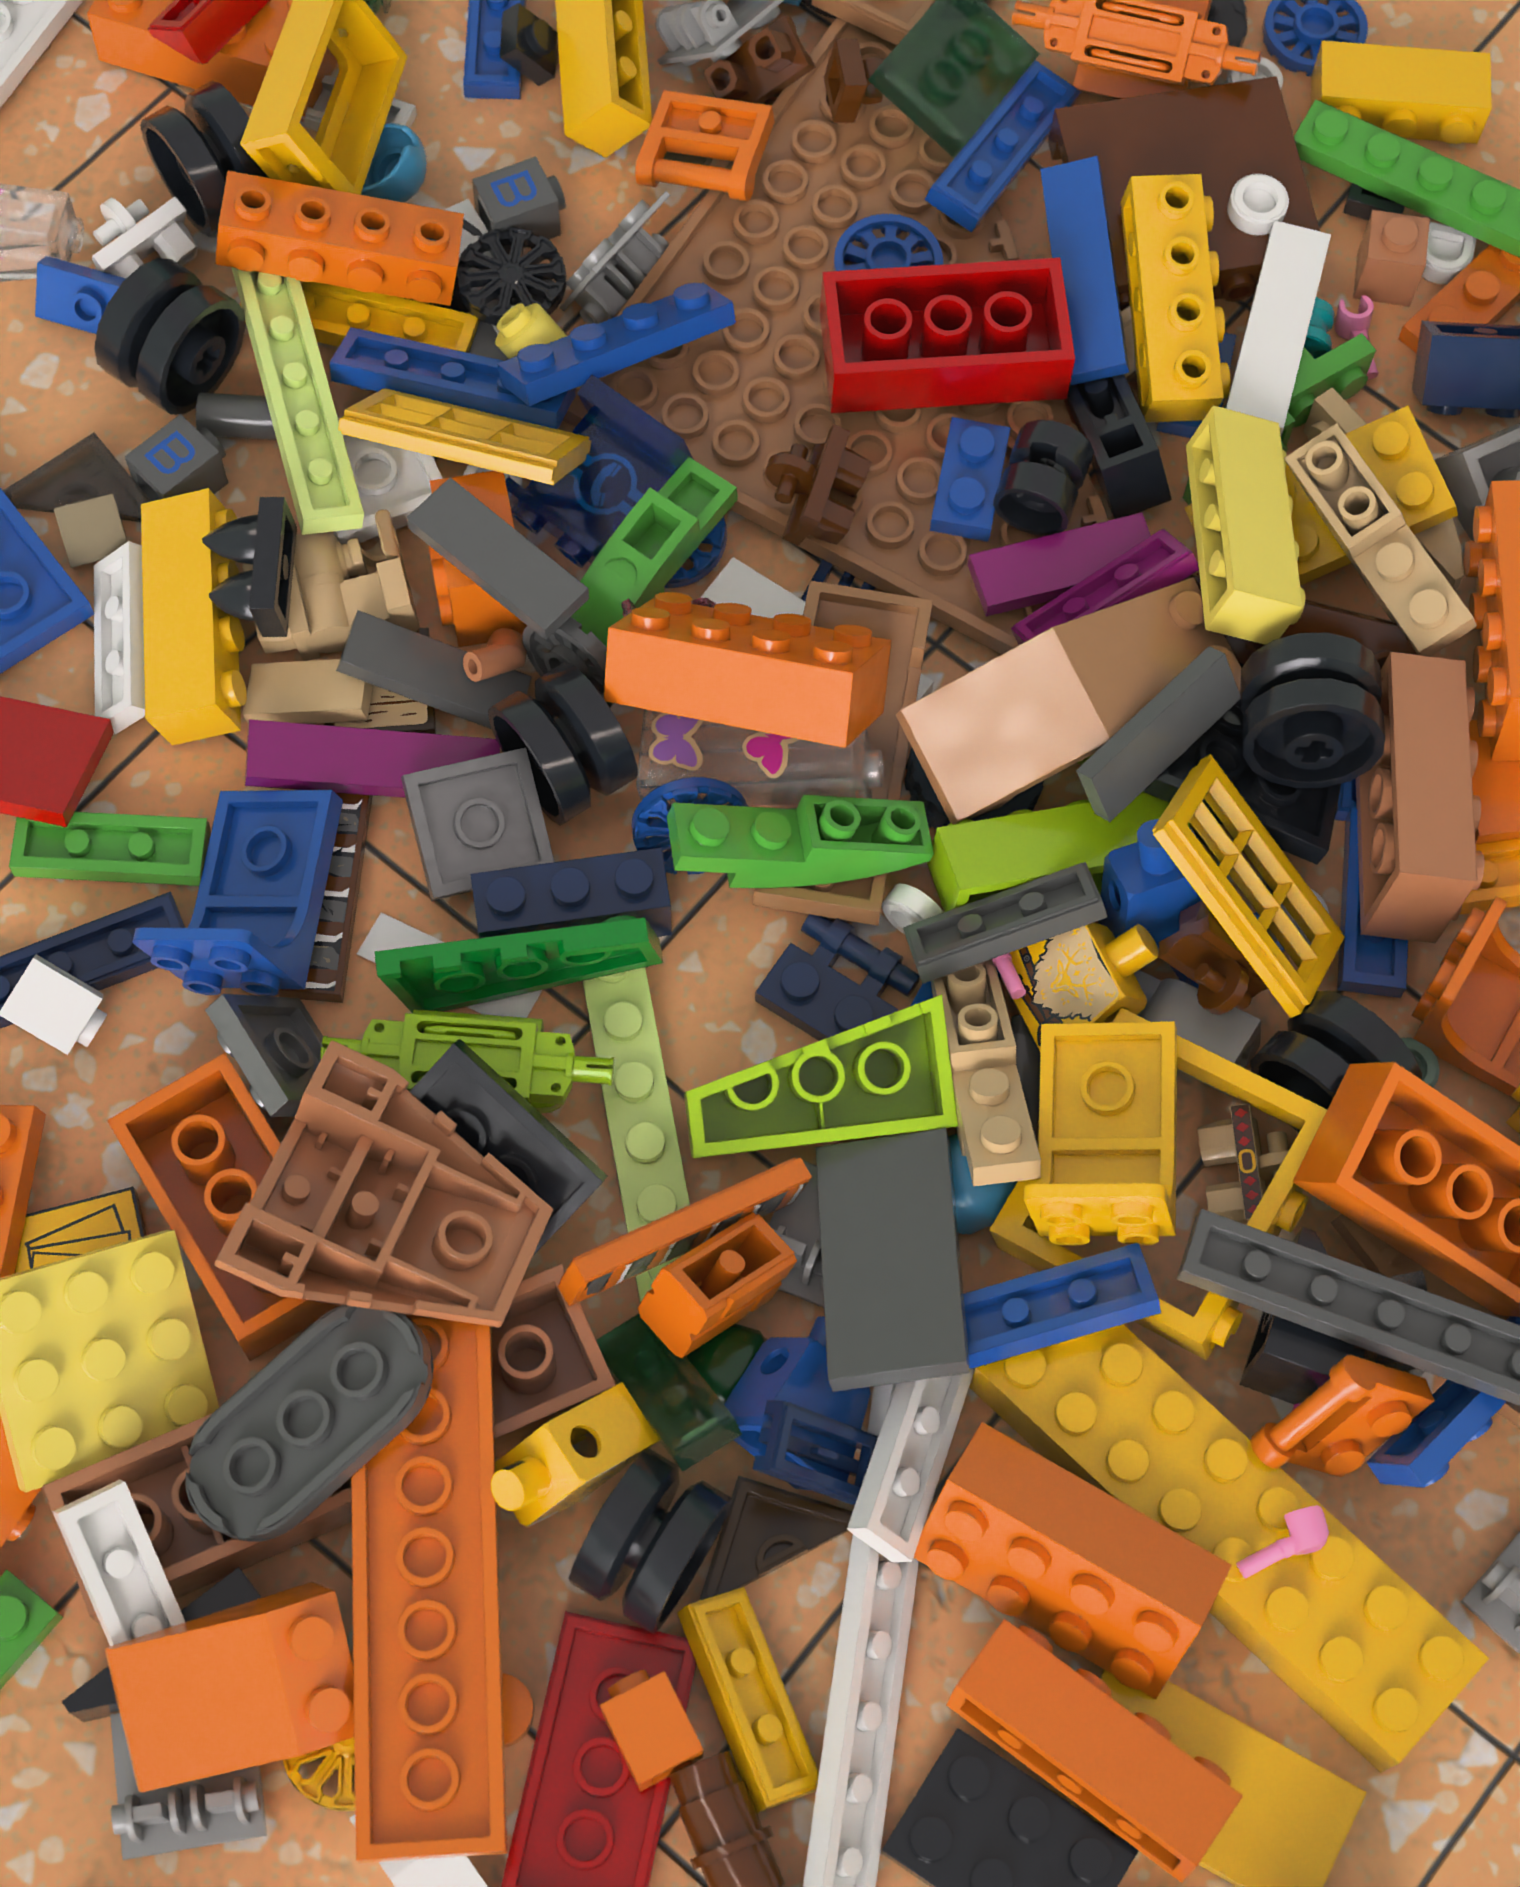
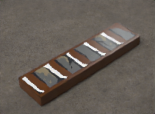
(337, 916)

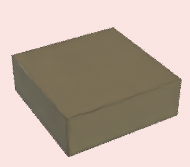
(90, 529)

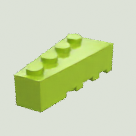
(844, 1087)

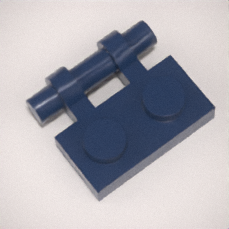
(822, 1000)

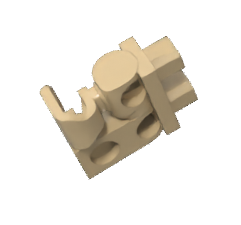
(326, 598)

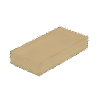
(305, 693)

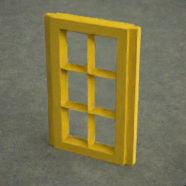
(465, 435)
(1289, 986)

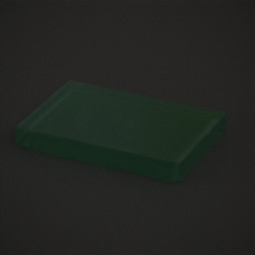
(954, 69)

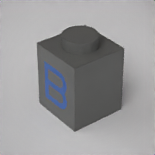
(520, 199)
(178, 461)

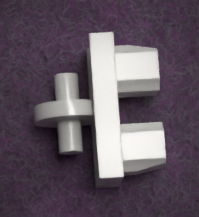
(159, 231)

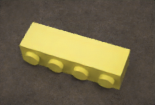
(1243, 527)

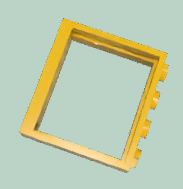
(1277, 1210)

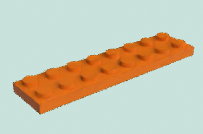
(431, 1621)

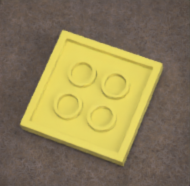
(98, 1357)

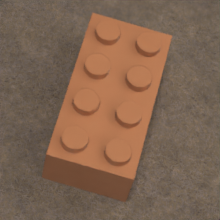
(1419, 803)

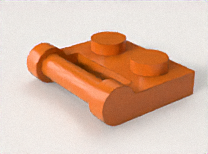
(709, 130)
(1344, 1418)

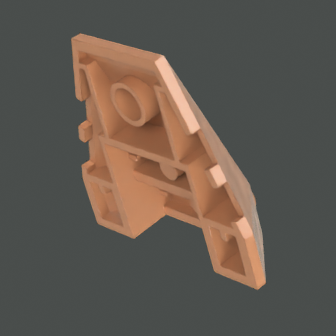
(385, 1206)

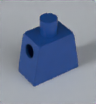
(1144, 887)
(796, 1373)

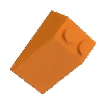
(235, 1688)

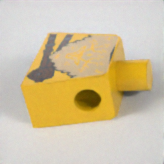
(1082, 976)

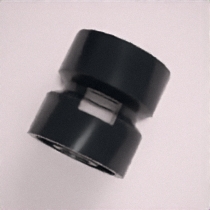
(1043, 477)

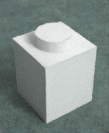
(54, 1006)

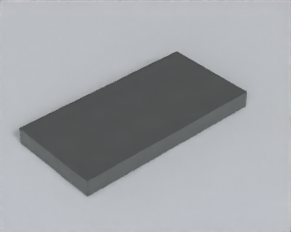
(891, 1261)

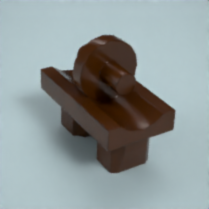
(761, 65)
(812, 481)
(1211, 960)

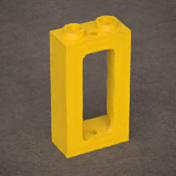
(357, 107)

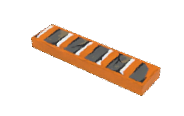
(681, 1231)

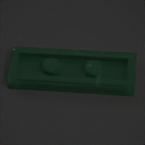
(668, 1392)

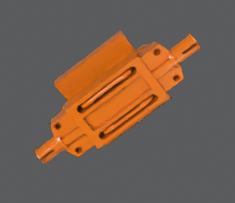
(1137, 44)

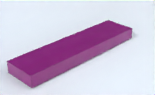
(349, 757)

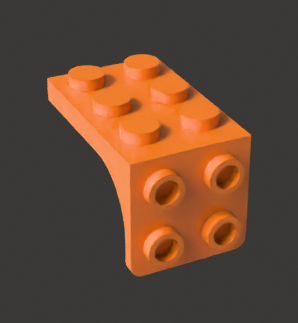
(1475, 1003)

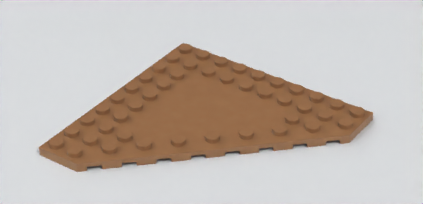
(765, 377)

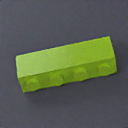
(1010, 850)

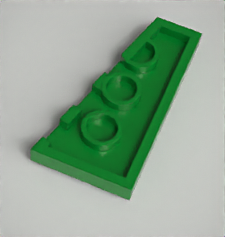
(515, 964)

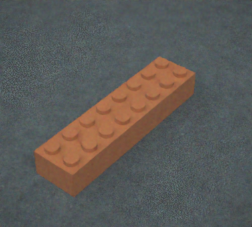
(540, 1370)

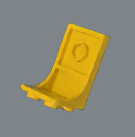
(1106, 1133)

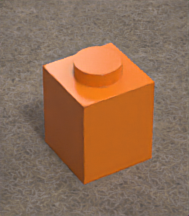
(650, 1728)

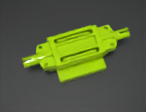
(530, 1060)

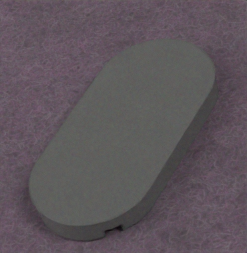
(308, 1422)

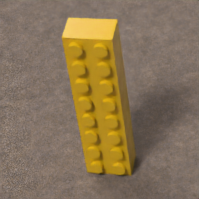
(1322, 1621)

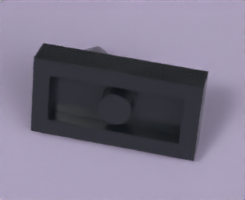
(269, 546)

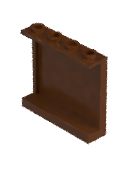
(1202, 131)

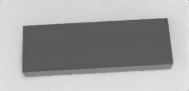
(498, 558)
(422, 669)
(1159, 733)
(1004, 922)

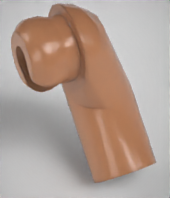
(502, 655)

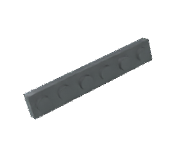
(1353, 1305)

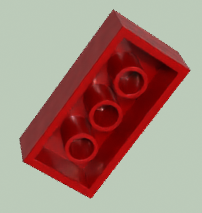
(946, 335)

